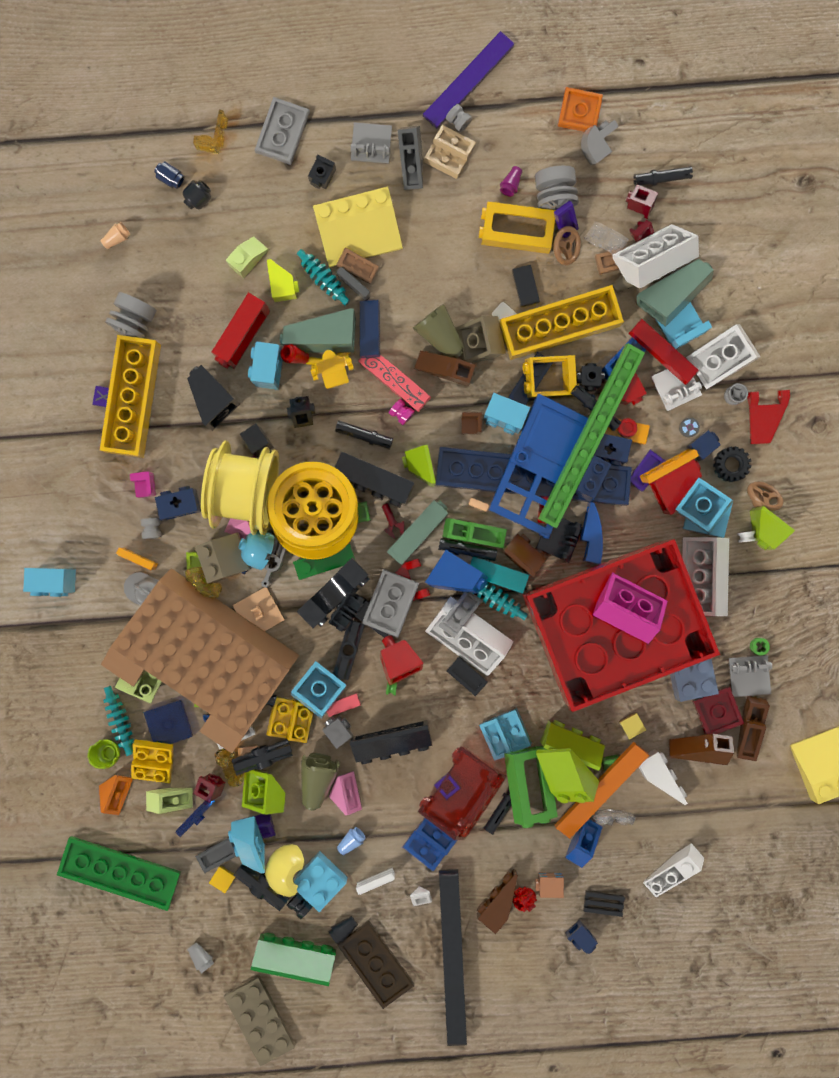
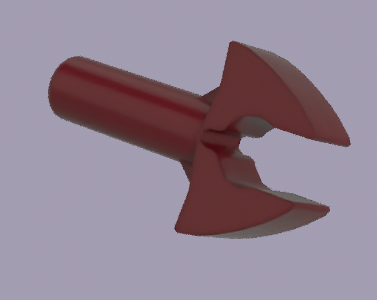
(391, 520)

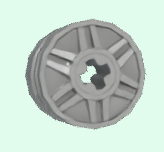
(556, 187)
(130, 316)

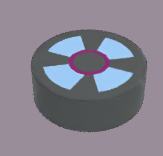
(689, 427)

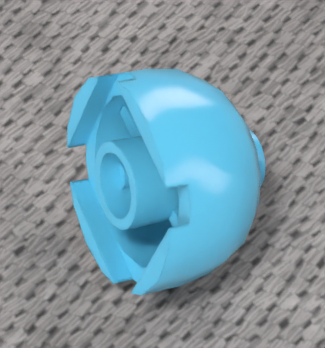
(256, 548)

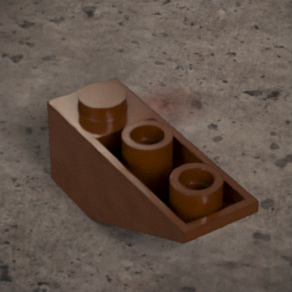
(445, 367)
(703, 748)
(497, 908)

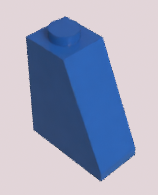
(456, 575)

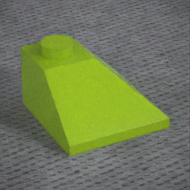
(420, 464)
(768, 528)
(262, 793)

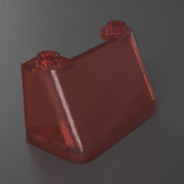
(463, 809)

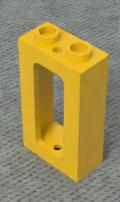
(517, 241)

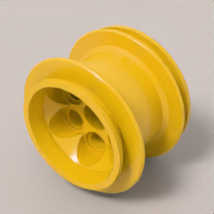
(313, 478)

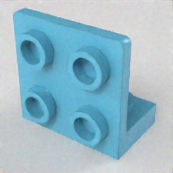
(684, 327)

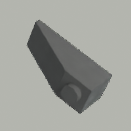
(411, 157)

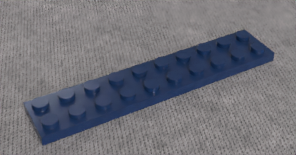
(485, 470)

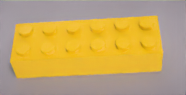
(561, 322)
(130, 396)

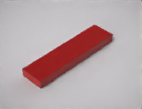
(663, 351)

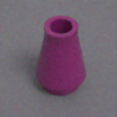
(510, 183)

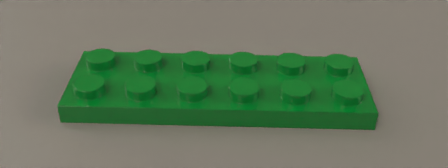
(118, 873)

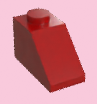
(634, 392)

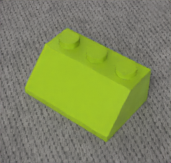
(588, 749)

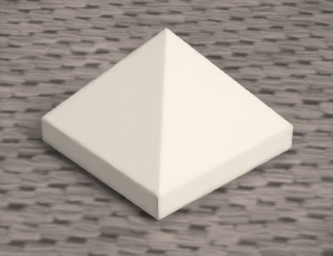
(420, 896)

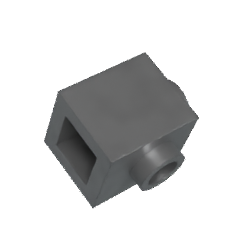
(337, 731)

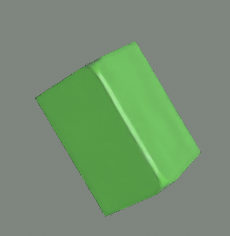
(608, 761)

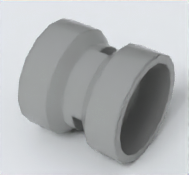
(458, 117)
(739, 392)
(151, 530)

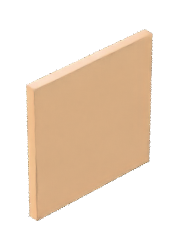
(260, 609)

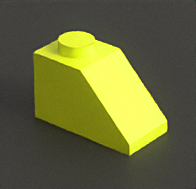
(281, 283)

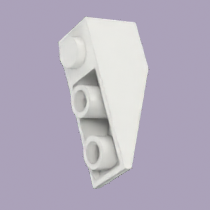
(657, 773)
(675, 870)

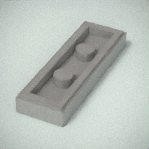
(460, 613)

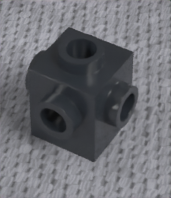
(583, 379)
(301, 411)

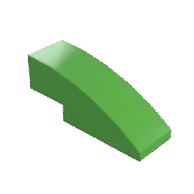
(474, 533)

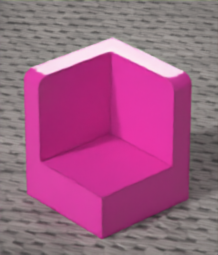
(143, 483)

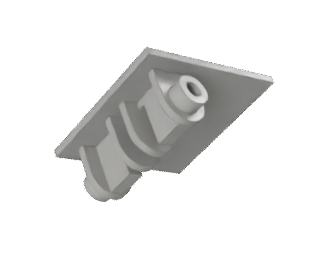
(371, 143)
(750, 675)

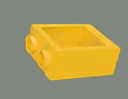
(568, 369)

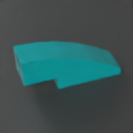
(501, 575)

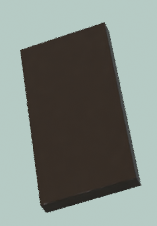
(376, 964)

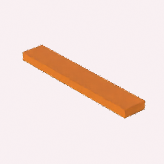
(608, 784)

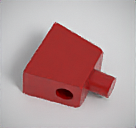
(399, 660)

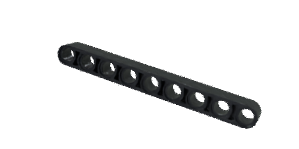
(452, 957)

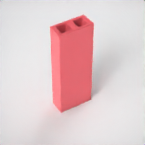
(344, 704)

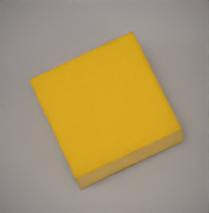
(222, 879)

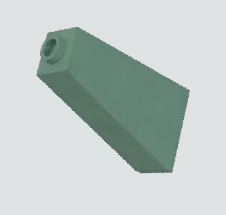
(675, 292)
(323, 333)
(418, 531)

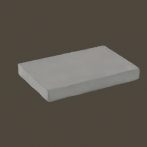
(282, 130)
(390, 603)

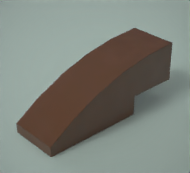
(753, 729)

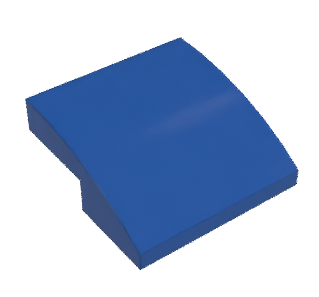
(428, 844)

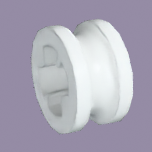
(746, 536)

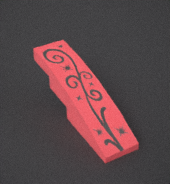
(396, 381)

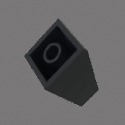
(211, 398)

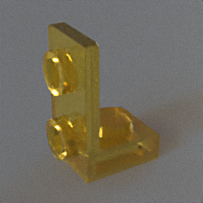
(206, 143)

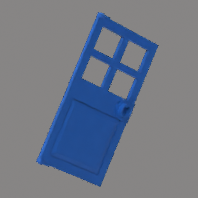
(543, 450)

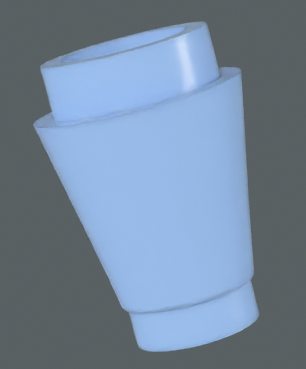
(352, 840)

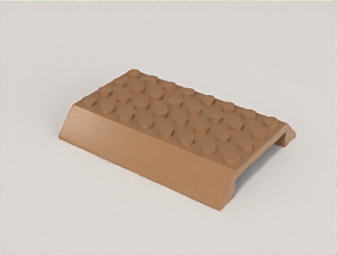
(203, 655)

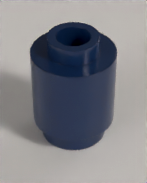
(169, 175)

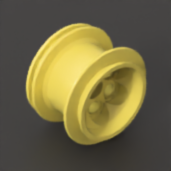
(238, 487)

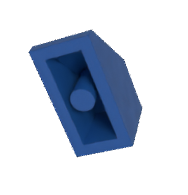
(584, 843)

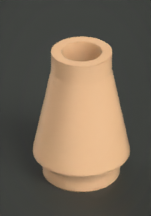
(115, 235)

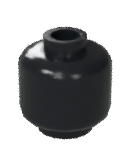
(196, 194)

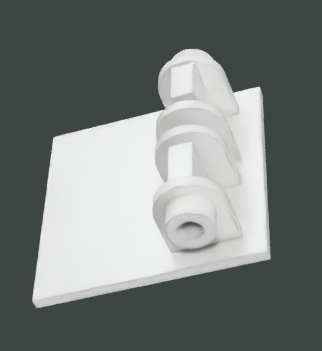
(673, 391)

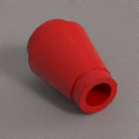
(293, 354)

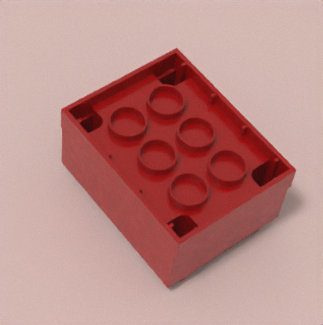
(600, 660)

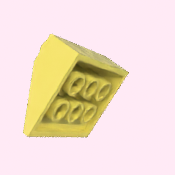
(360, 223)
(819, 764)

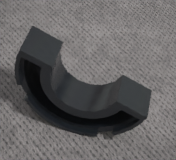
(331, 594)

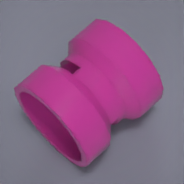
(403, 413)

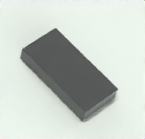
(354, 284)
(216, 855)

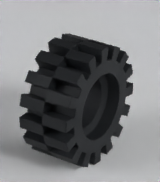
(743, 461)

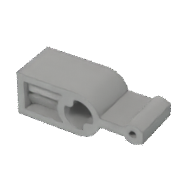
(279, 554)

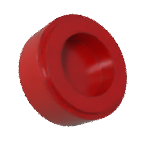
(627, 428)

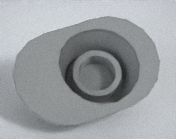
(139, 586)

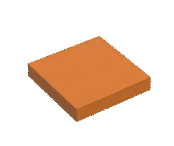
(579, 109)

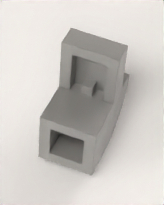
(593, 142)

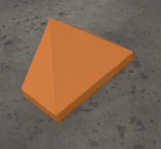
(113, 794)

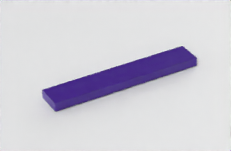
(469, 79)

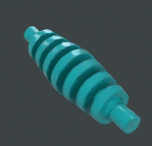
(323, 277)
(502, 602)
(118, 720)

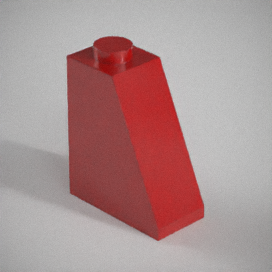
(675, 485)

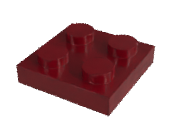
(718, 712)

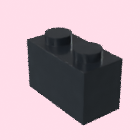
(256, 439)

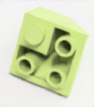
(144, 689)

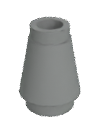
(200, 957)

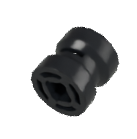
(299, 905)

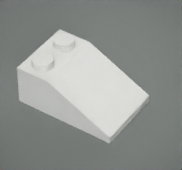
(723, 356)

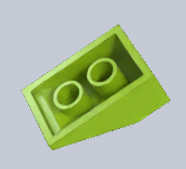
(567, 775)

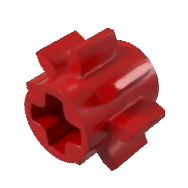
(524, 899)

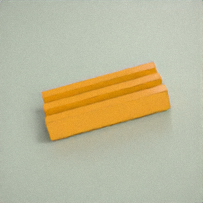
(136, 558)

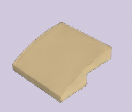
(449, 151)

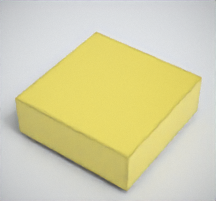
(632, 725)

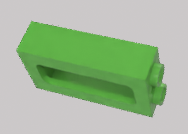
(518, 789)

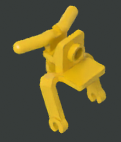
(331, 367)

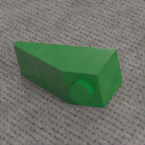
(310, 567)

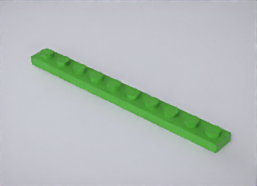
(591, 435)

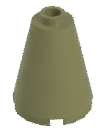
(440, 332)
(316, 778)

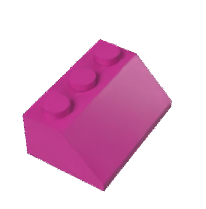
(630, 608)

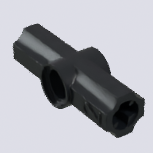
(345, 662)
(261, 757)
(259, 886)

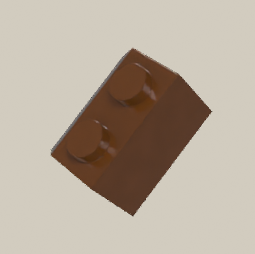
(524, 555)

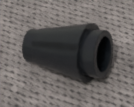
(342, 929)

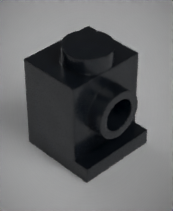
(328, 168)

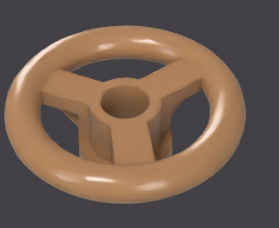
(564, 245)
(762, 498)

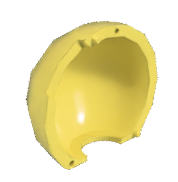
(282, 868)

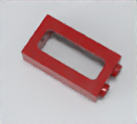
(240, 331)

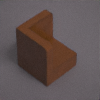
(471, 423)

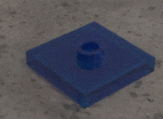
(168, 723)
(195, 818)

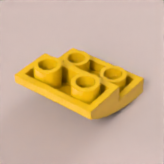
(289, 720)
(152, 761)

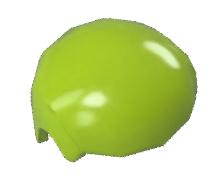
(103, 754)

